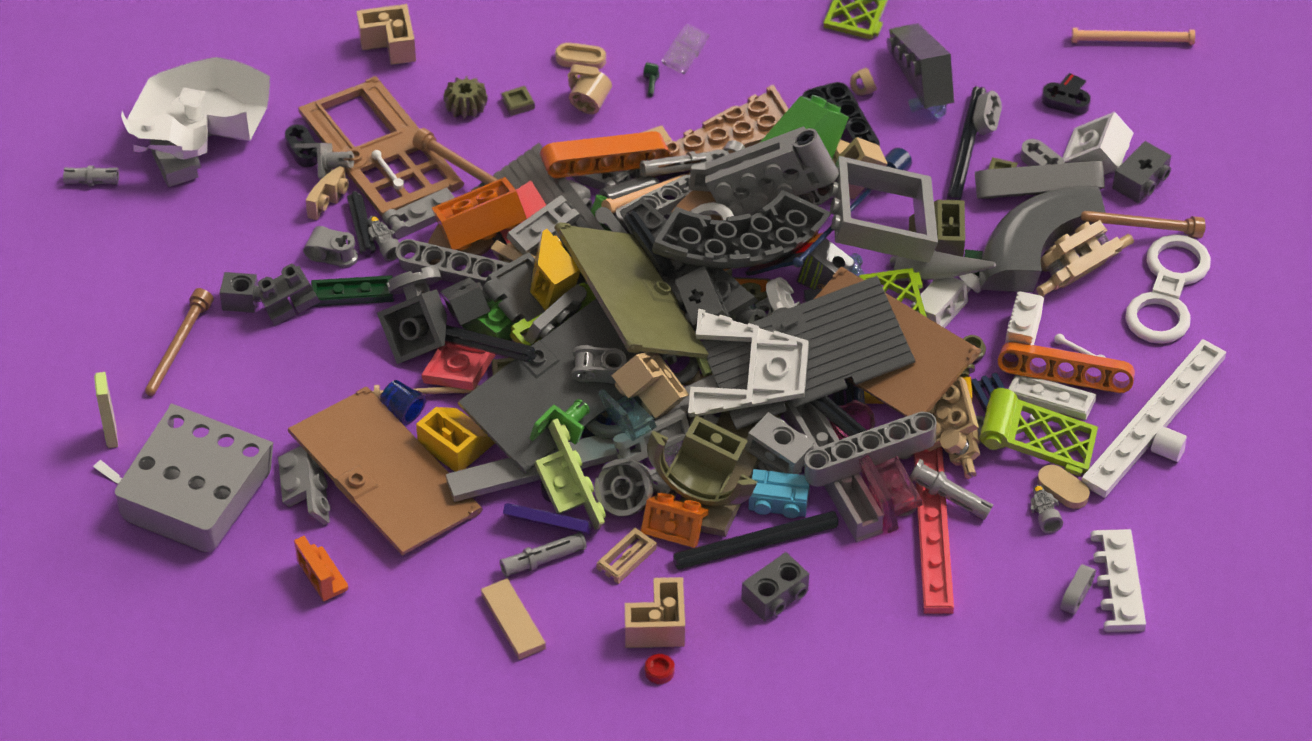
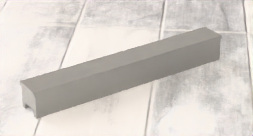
(848, 494)

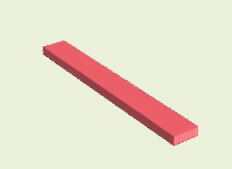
(934, 542)

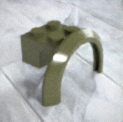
(703, 464)

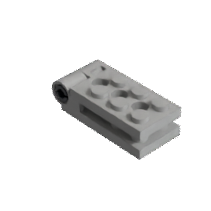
(758, 173)

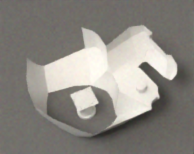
(198, 102)

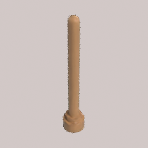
(426, 141)
(1192, 226)
(199, 302)

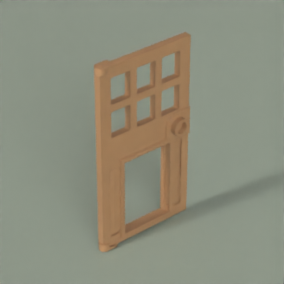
(392, 146)

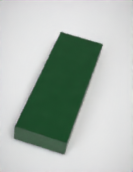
(352, 290)

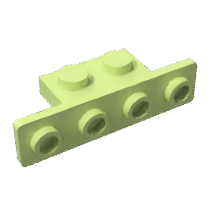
(565, 479)

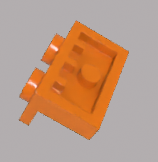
(673, 519)
(319, 569)

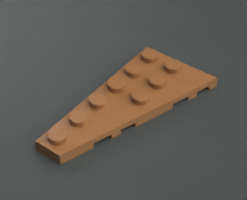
(742, 124)

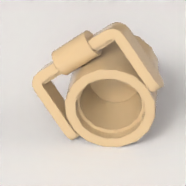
(589, 89)

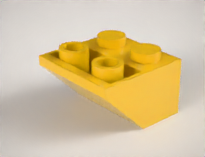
(553, 271)
(452, 437)

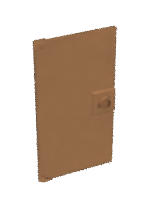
(937, 353)
(383, 470)

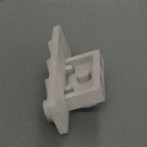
(304, 479)

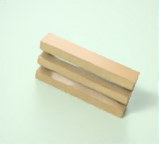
(618, 570)

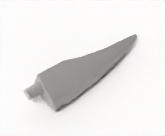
(941, 266)

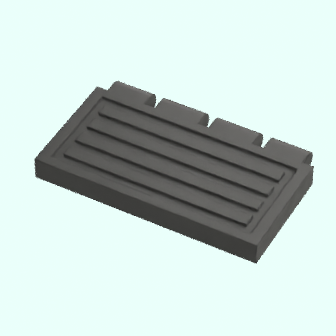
(513, 286)

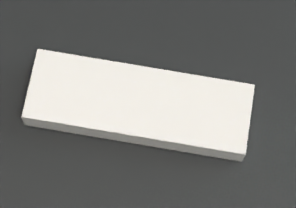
(1053, 396)

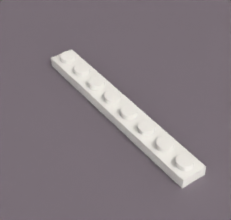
(1157, 412)

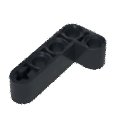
(840, 95)

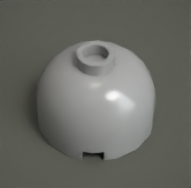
(624, 487)

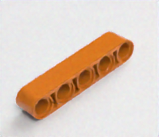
(602, 154)
(1079, 361)

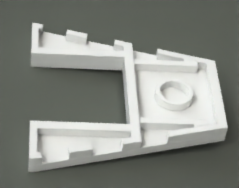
(775, 367)

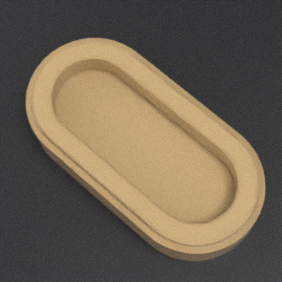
(580, 54)
(1063, 486)

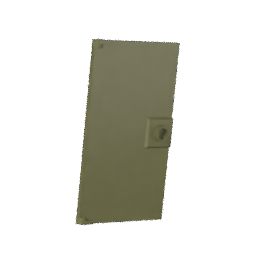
(631, 291)

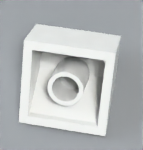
(1100, 140)

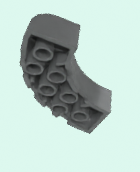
(1030, 231)
(742, 239)

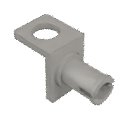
(327, 159)

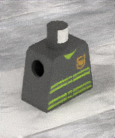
(822, 264)

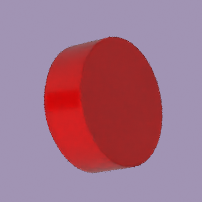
(659, 668)

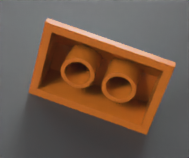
(479, 214)

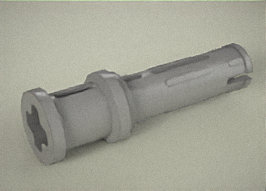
(938, 484)

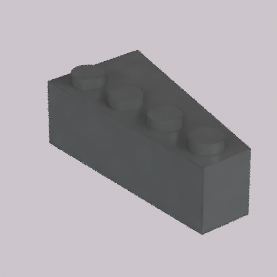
(923, 63)

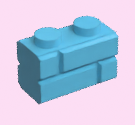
(779, 493)

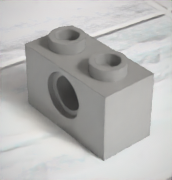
(778, 444)

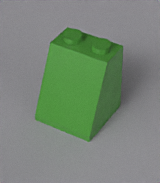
(813, 114)

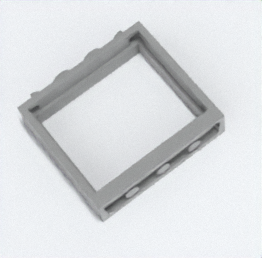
(877, 237)

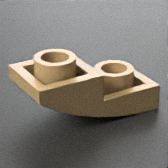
(325, 191)

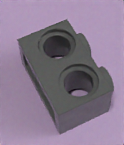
(772, 582)

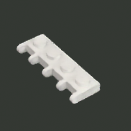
(1121, 579)

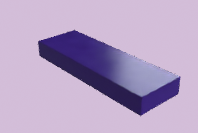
(547, 518)

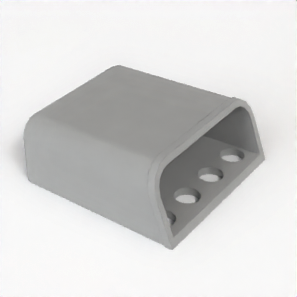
(190, 483)

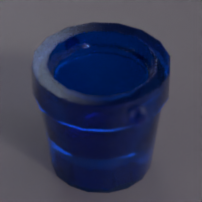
(403, 401)

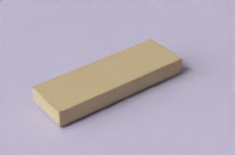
(513, 618)

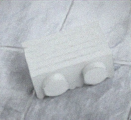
(1024, 318)

